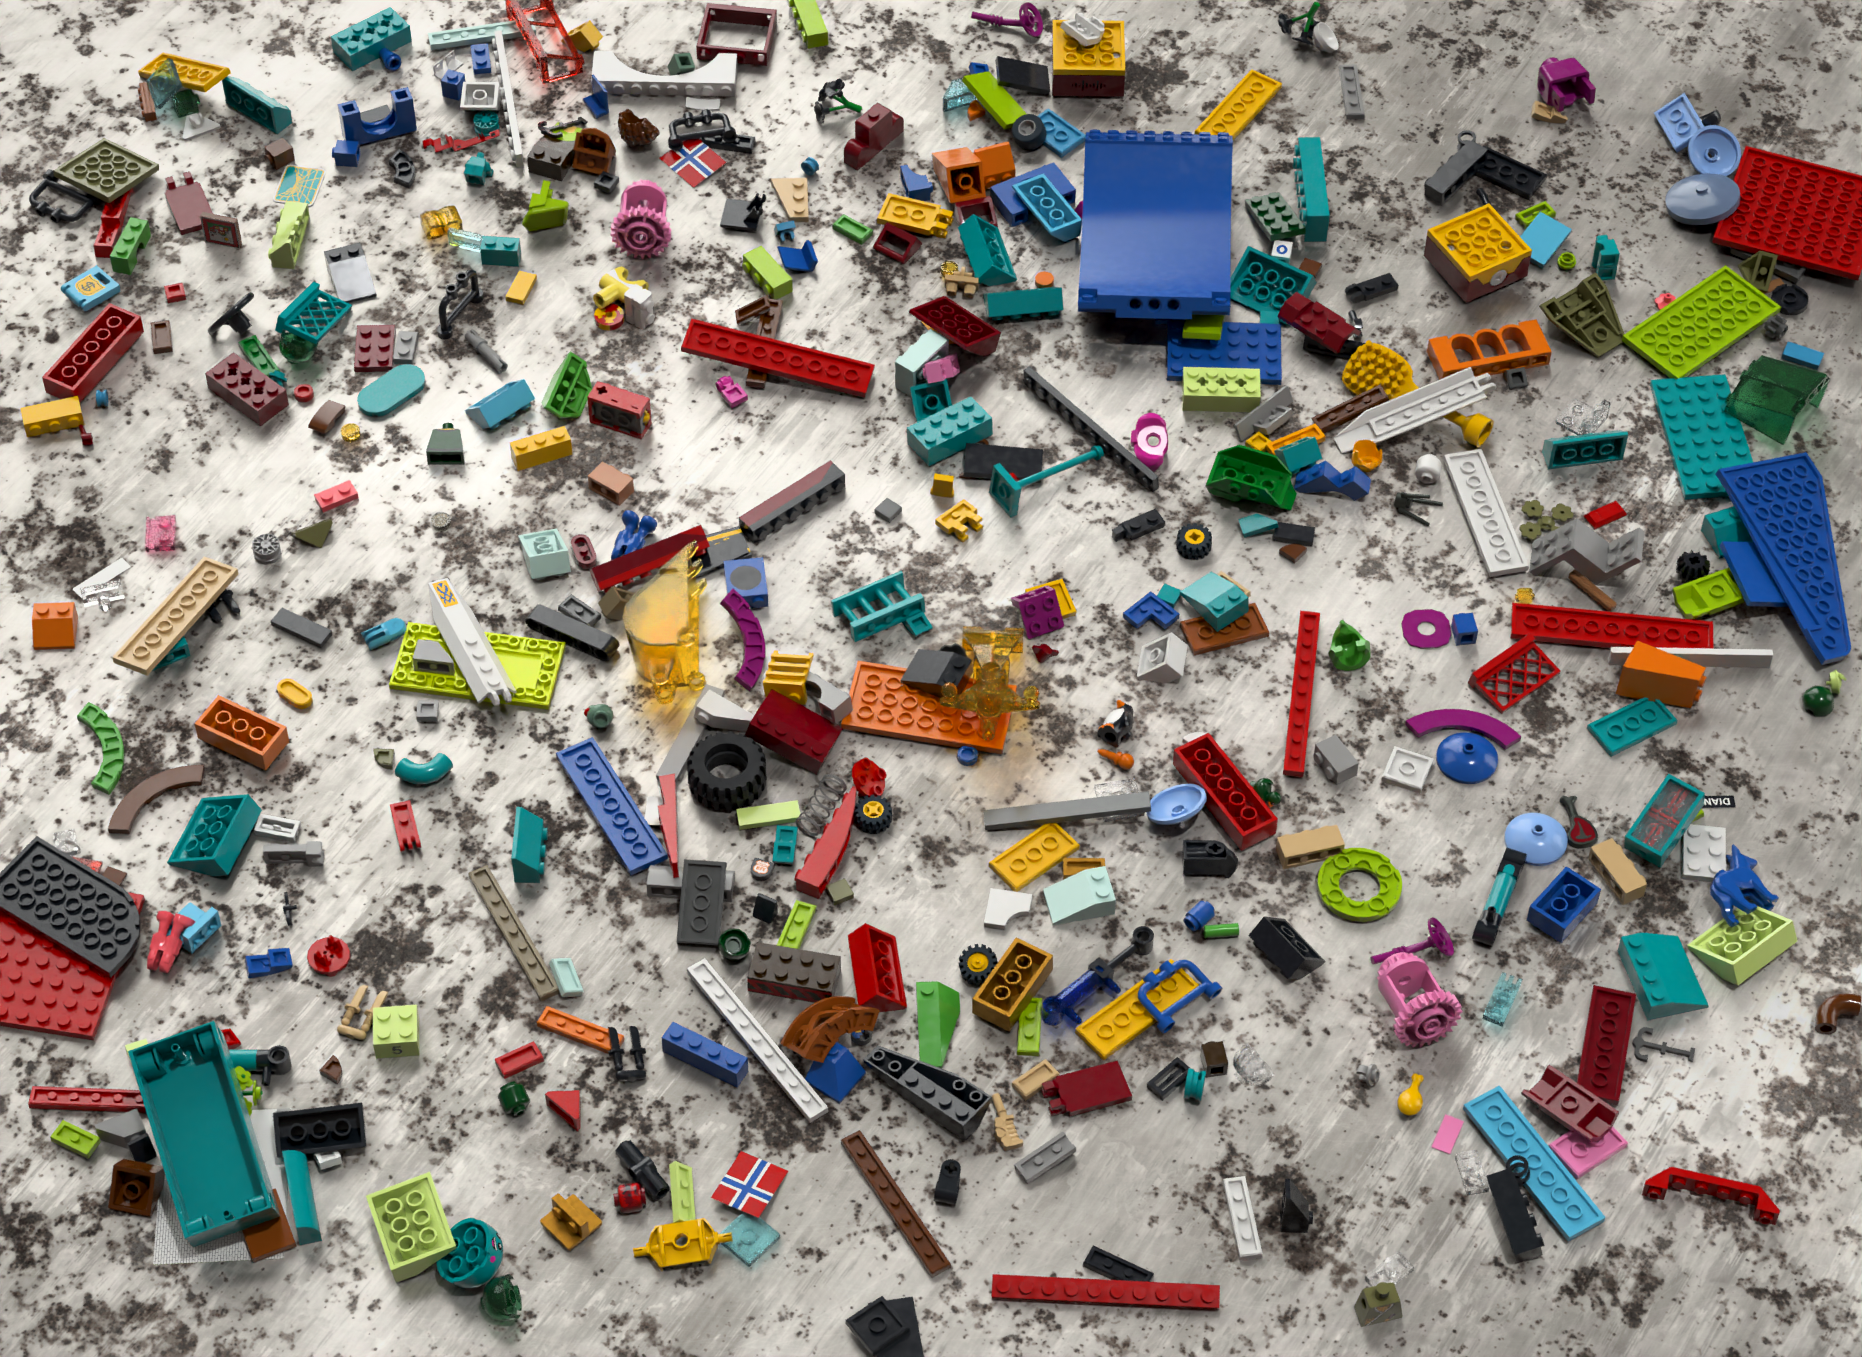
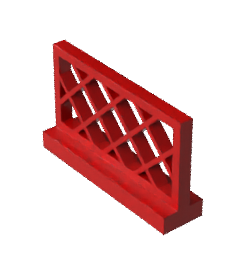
(1506, 659)

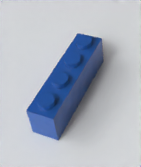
(705, 1054)

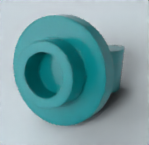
(278, 377)

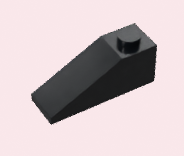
(1294, 1210)

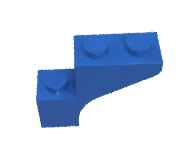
(1326, 478)

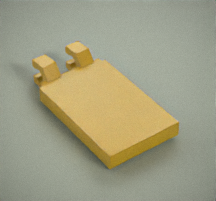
(915, 215)

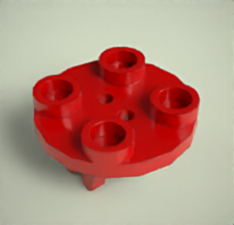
(868, 778)
(322, 962)

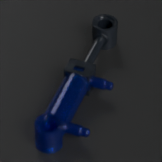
(1097, 976)

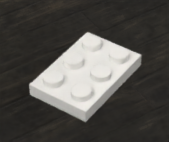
(1703, 852)

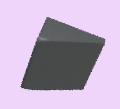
(1516, 378)

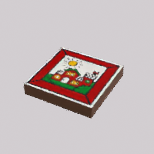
(221, 230)

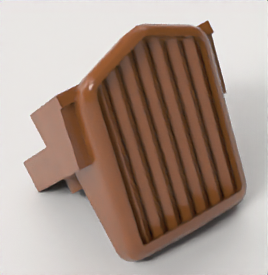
(593, 151)

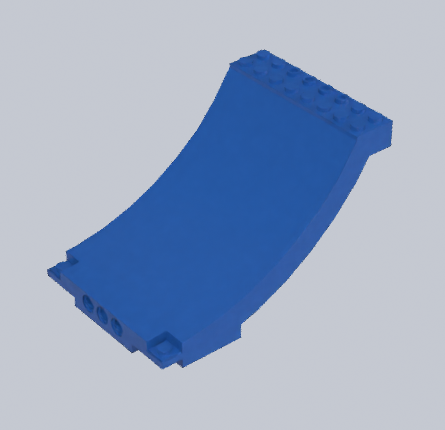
(1156, 224)

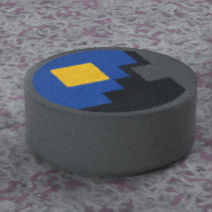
(861, 1037)

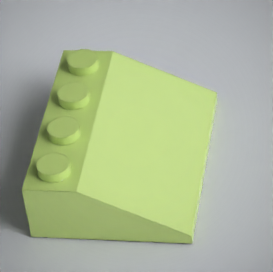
(1745, 948)
(411, 1225)

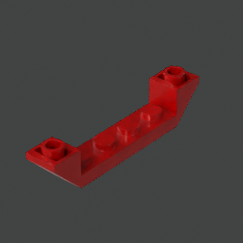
(1765, 1209)

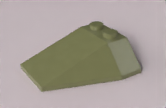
(1587, 316)

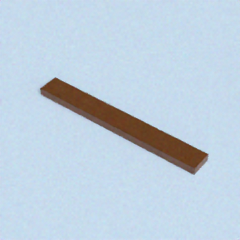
(896, 1204)

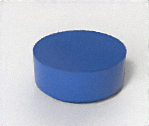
(967, 755)

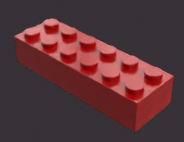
(93, 353)
(1227, 791)

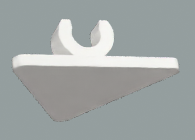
(198, 125)

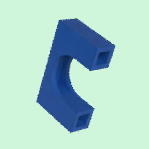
(398, 122)
(1011, 205)

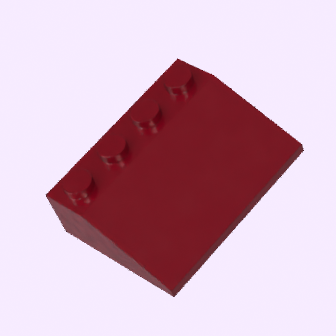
(958, 325)
(793, 731)

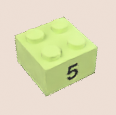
(396, 1031)

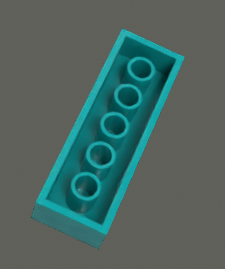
(1311, 188)

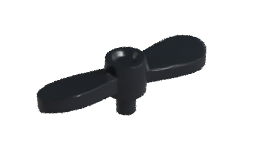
(288, 909)

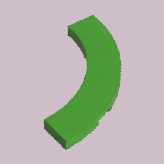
(112, 747)

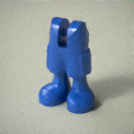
(627, 540)

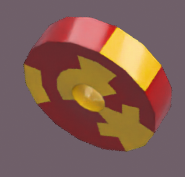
(609, 317)

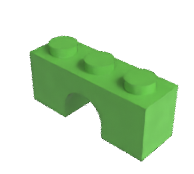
(134, 236)

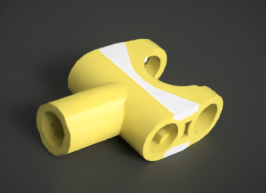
(614, 286)

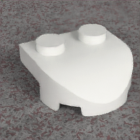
(1084, 30)

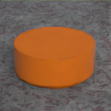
(1044, 280)

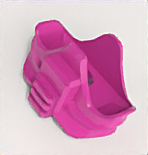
(1147, 426)

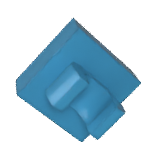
(785, 228)

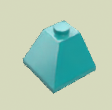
(929, 398)

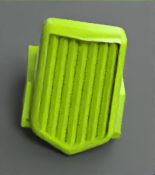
(545, 211)

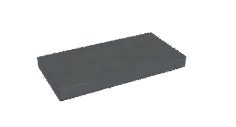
(701, 902)

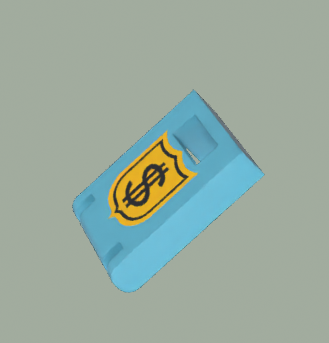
(87, 289)

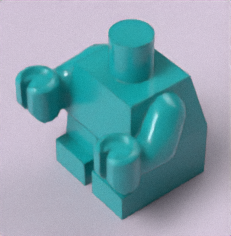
(477, 169)

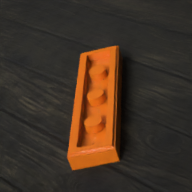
(576, 1029)

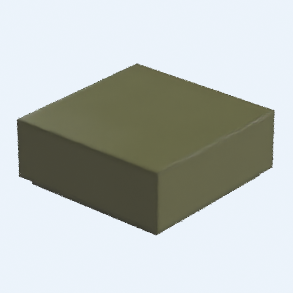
(839, 891)

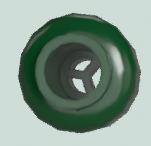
(513, 1098)

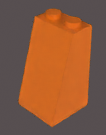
(959, 174)
(1661, 677)

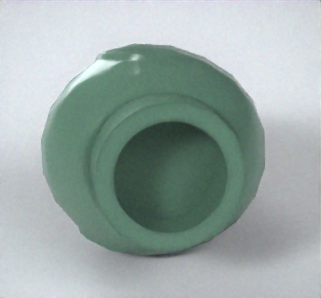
(599, 715)

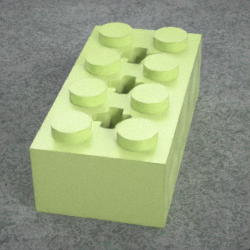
(1220, 389)

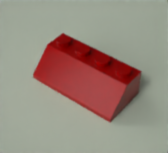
(876, 969)

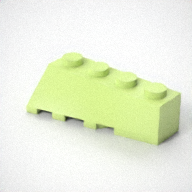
(289, 235)

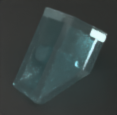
(957, 96)

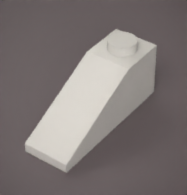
(722, 713)

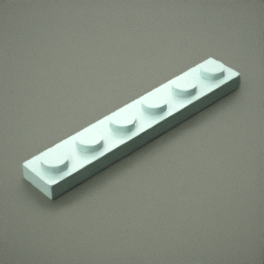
(474, 34)

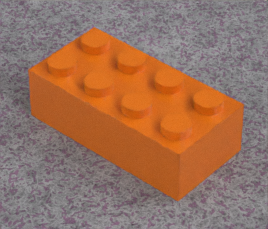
(242, 732)

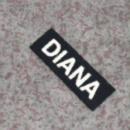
(1719, 801)

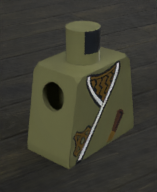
(1378, 1304)

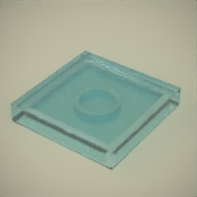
(164, 83)
(750, 1238)

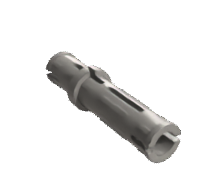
(481, 346)

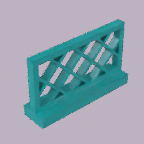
(300, 307)

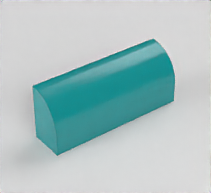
(302, 1197)

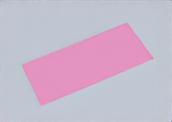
(1447, 1134)

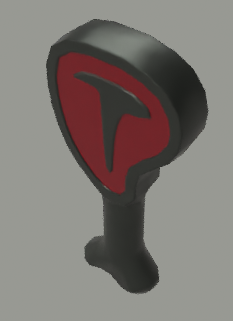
(1582, 832)

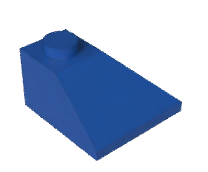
(837, 1073)

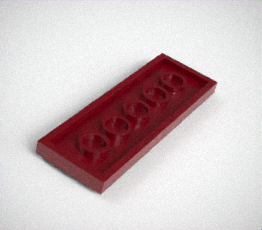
(1606, 1043)

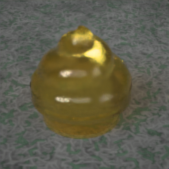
(1524, 595)

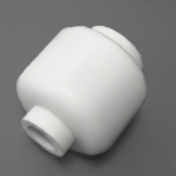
(1428, 468)

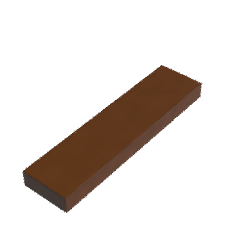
(1350, 409)

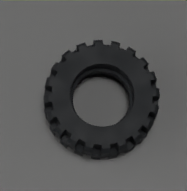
(726, 792)

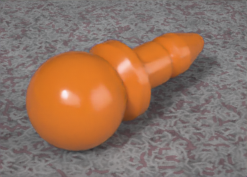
(1124, 760)

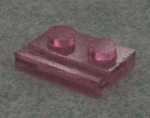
(160, 533)

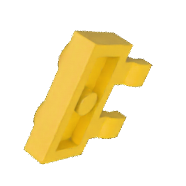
(958, 515)

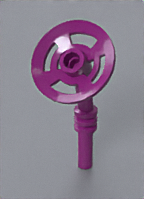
(1026, 19)
(1434, 940)

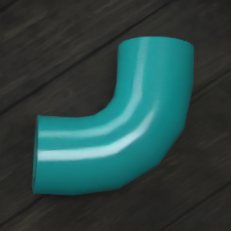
(424, 773)

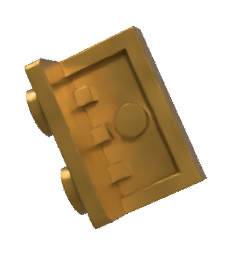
(570, 1220)

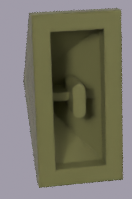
(315, 533)

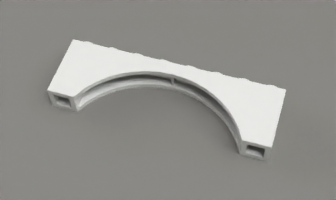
(713, 79)

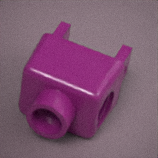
(1564, 82)

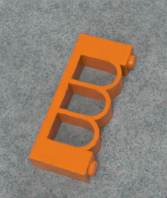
(1527, 333)

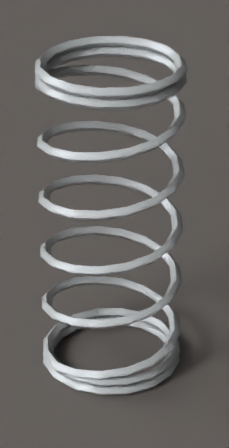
(805, 830)

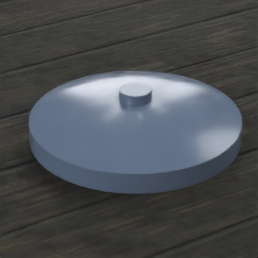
(1702, 199)

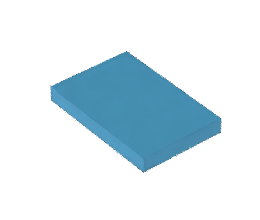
(1061, 135)

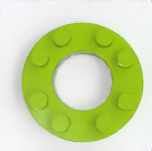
(1366, 860)

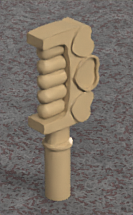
(1004, 1126)

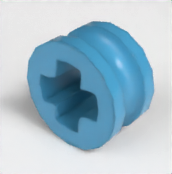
(810, 166)
(102, 398)

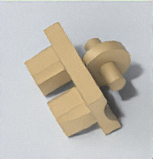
(963, 281)

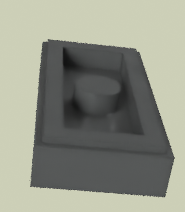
(579, 611)

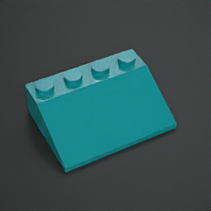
(1267, 282)
(215, 834)
(1661, 974)

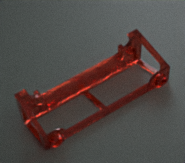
(516, 13)

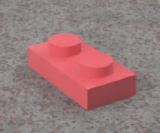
(336, 496)

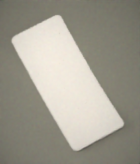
(709, 104)
(652, 809)

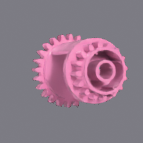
(642, 220)
(1425, 1015)

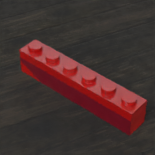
(646, 559)

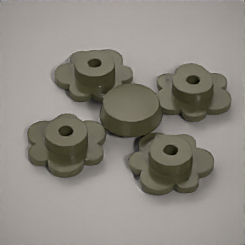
(1545, 523)

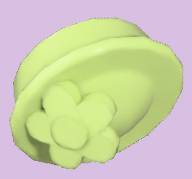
(1835, 681)

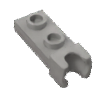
(295, 853)

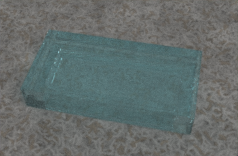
(464, 239)

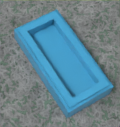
(1802, 355)

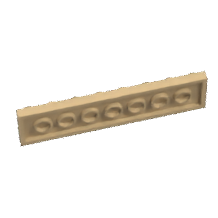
(175, 616)

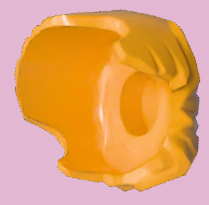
(1366, 455)

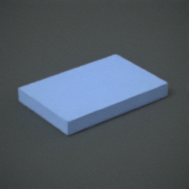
(1679, 121)

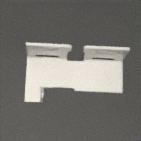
(452, 65)

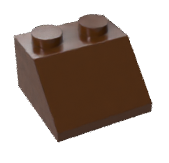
(136, 1187)

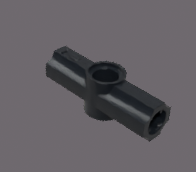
(642, 1170)

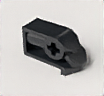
(1208, 858)

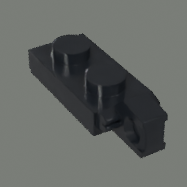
(1138, 526)

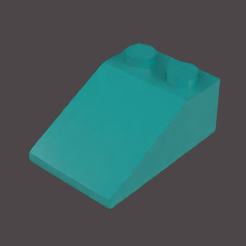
(1216, 600)

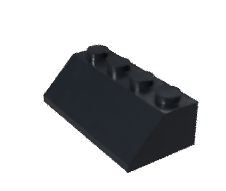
(320, 1129)

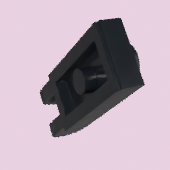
(1372, 288)

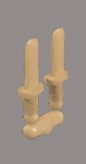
(353, 1008)

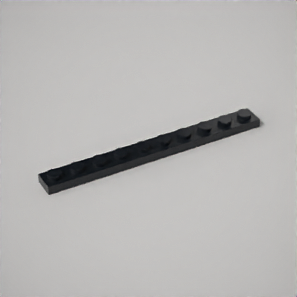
(1091, 429)

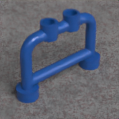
(1167, 970)

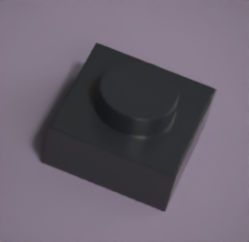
(606, 182)

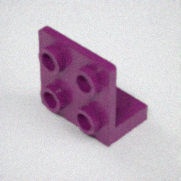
(1039, 611)

